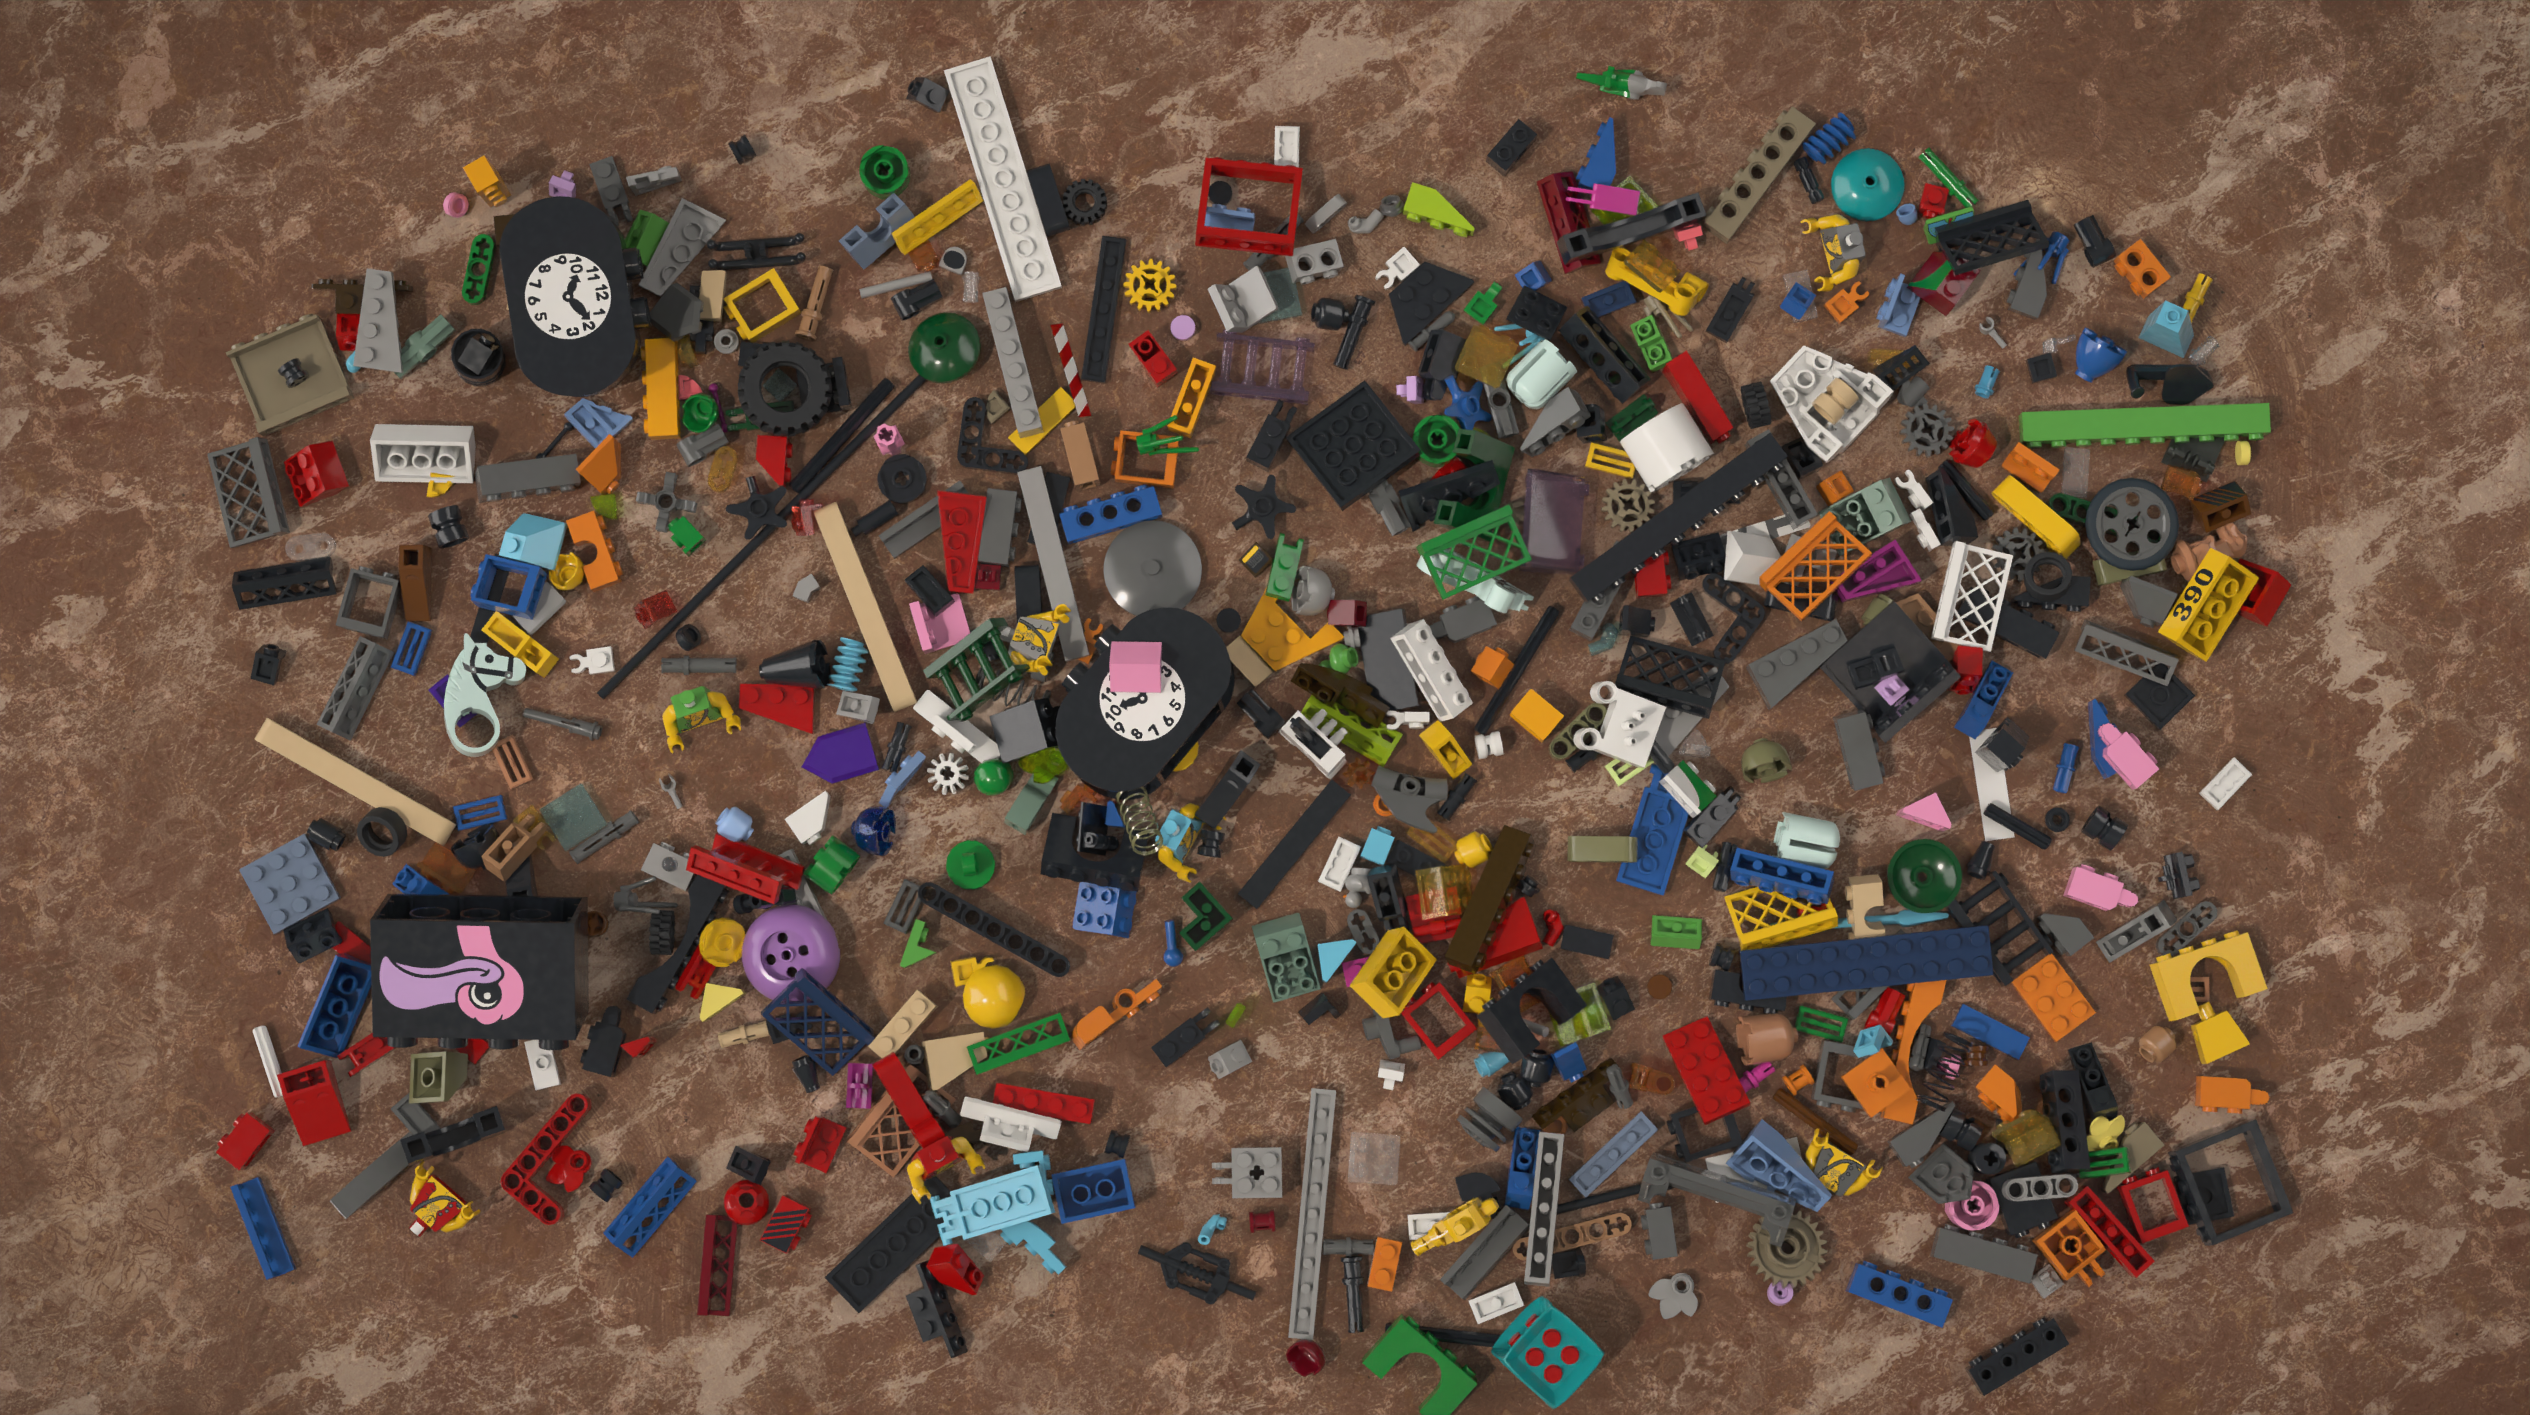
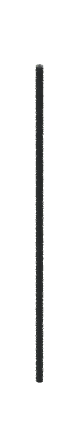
(760, 538)

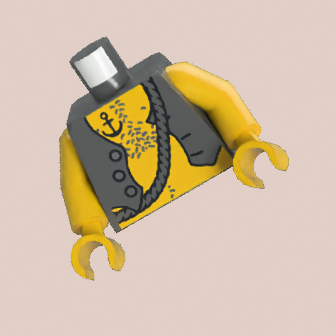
(1842, 248)
(1836, 1169)

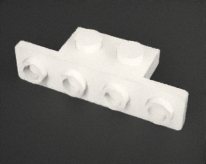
(964, 734)
(1008, 1125)

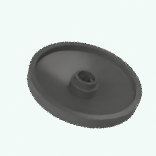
(1152, 567)

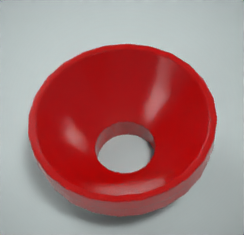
(748, 1215)

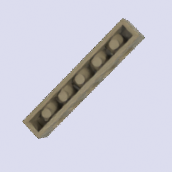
(1800, 128)

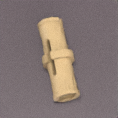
(743, 1034)

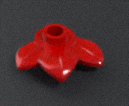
(566, 1170)

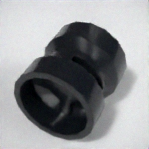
(1211, 842)
(606, 1185)

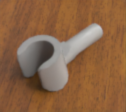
(1991, 331)
(670, 788)

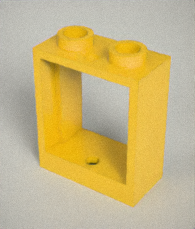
(774, 323)

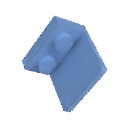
(1899, 309)

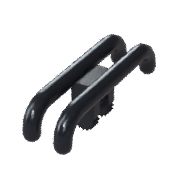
(756, 253)

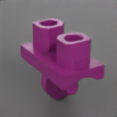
(859, 1085)

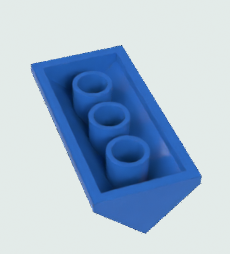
(337, 1006)

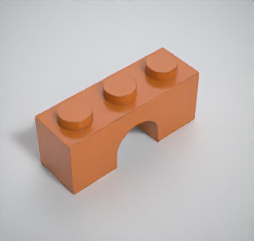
(603, 570)

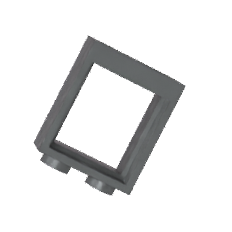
(349, 596)
(1824, 1100)

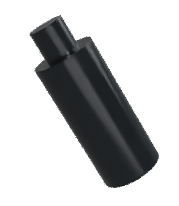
(875, 519)

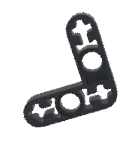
(980, 452)
(1742, 618)

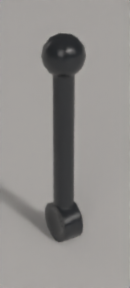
(567, 427)

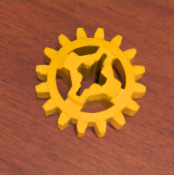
(1158, 278)

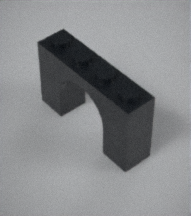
(1064, 862)
(1503, 1015)
(453, 1137)

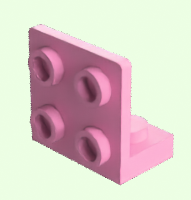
(940, 631)

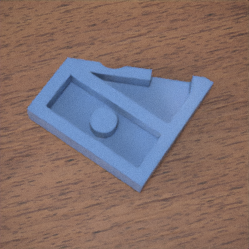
(596, 421)
(899, 780)

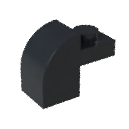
(1476, 1185)

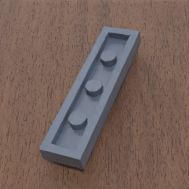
(1613, 1154)

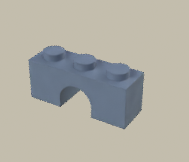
(868, 246)

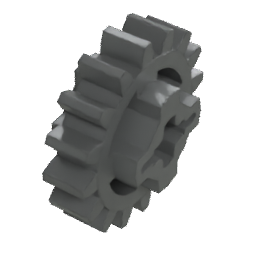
(1930, 439)
(2009, 548)

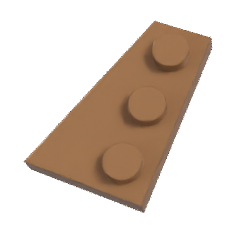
(1924, 618)

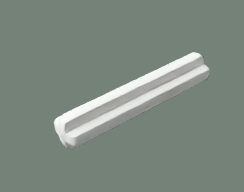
(268, 1058)

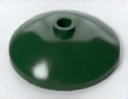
(950, 359)
(1941, 872)

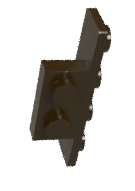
(350, 293)
(1580, 1101)

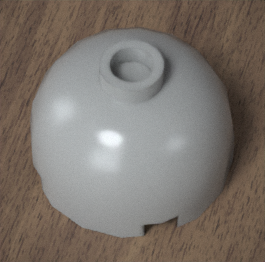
(1313, 591)

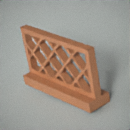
(877, 1114)

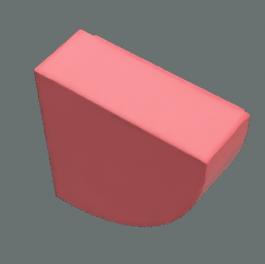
(687, 387)

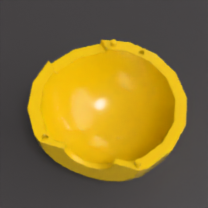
(993, 996)

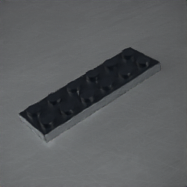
(888, 1249)

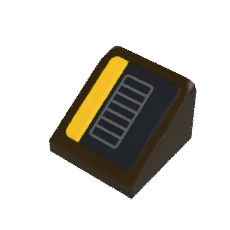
(1256, 559)

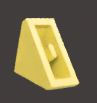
(717, 999)

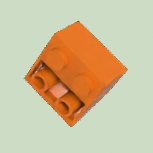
(2000, 1093)

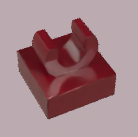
(988, 577)

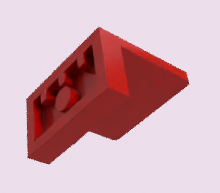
(820, 1143)

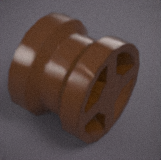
(1976, 1056)

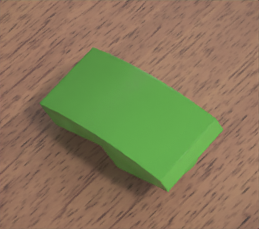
(1651, 343)

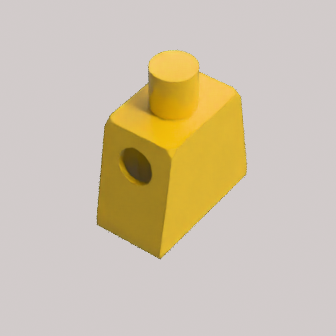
(2216, 1034)

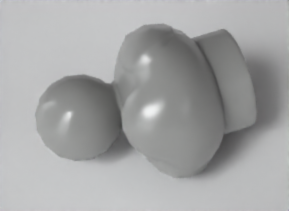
(1356, 883)

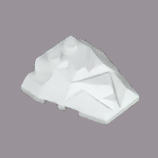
(1806, 378)

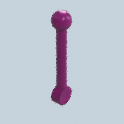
(713, 388)

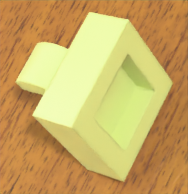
(1702, 861)

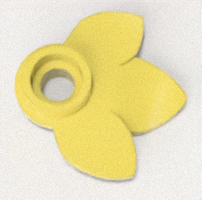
(2105, 1133)

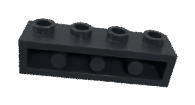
(2013, 625)
(2017, 1355)

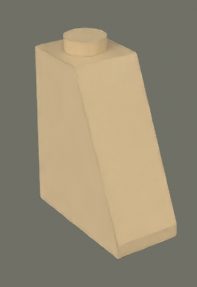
(949, 1057)

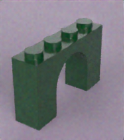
(1478, 449)

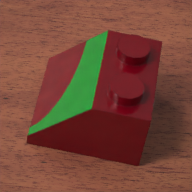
(1939, 284)

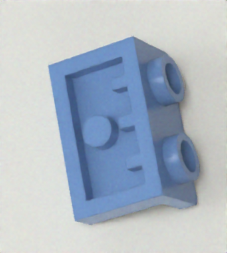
(1221, 217)

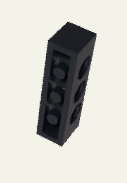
(1602, 343)
(2070, 1110)

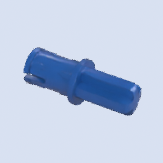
(2065, 768)

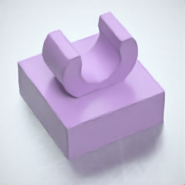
(562, 186)
(1412, 390)
(1891, 689)

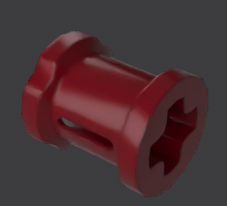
(1262, 1221)

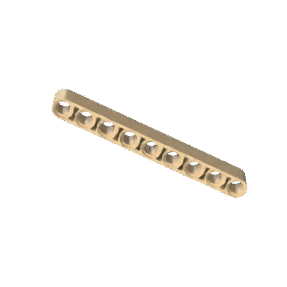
(865, 607)
(354, 780)

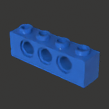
(1077, 532)
(1938, 1302)

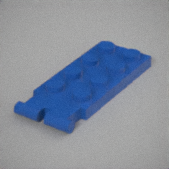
(1659, 831)

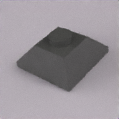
(2147, 601)

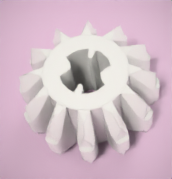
(954, 768)

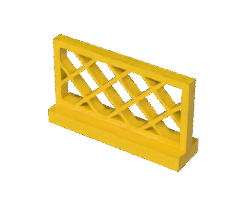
(1782, 931)

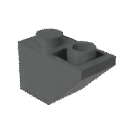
(2066, 931)

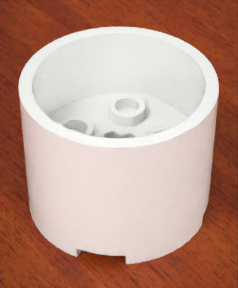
(1666, 447)

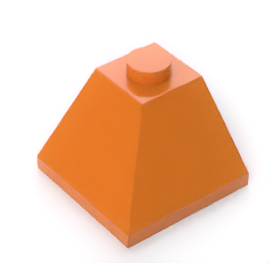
(603, 466)

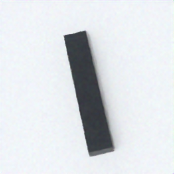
(1103, 309)
(1294, 844)

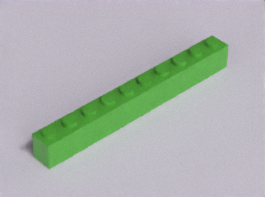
(2144, 424)

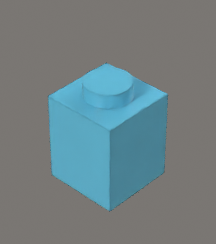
(1377, 845)

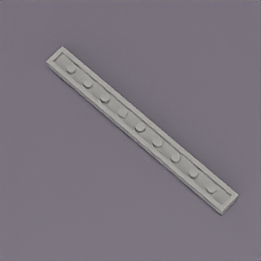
(1312, 1214)

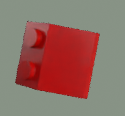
(2265, 595)

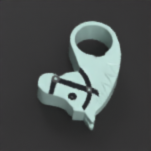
(1495, 591)
(471, 676)

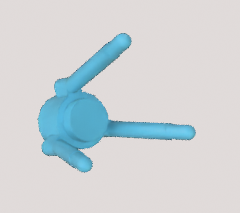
(1531, 338)

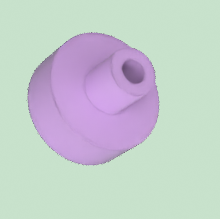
(1784, 1297)

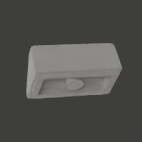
(548, 605)

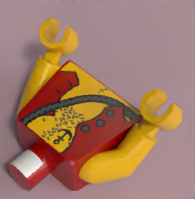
(938, 1158)
(437, 1204)

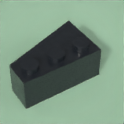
(2004, 746)

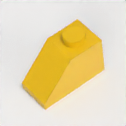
(1445, 749)

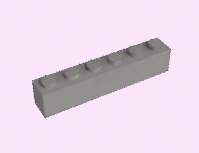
(1013, 362)
(1544, 1209)

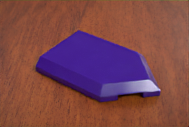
(842, 755)

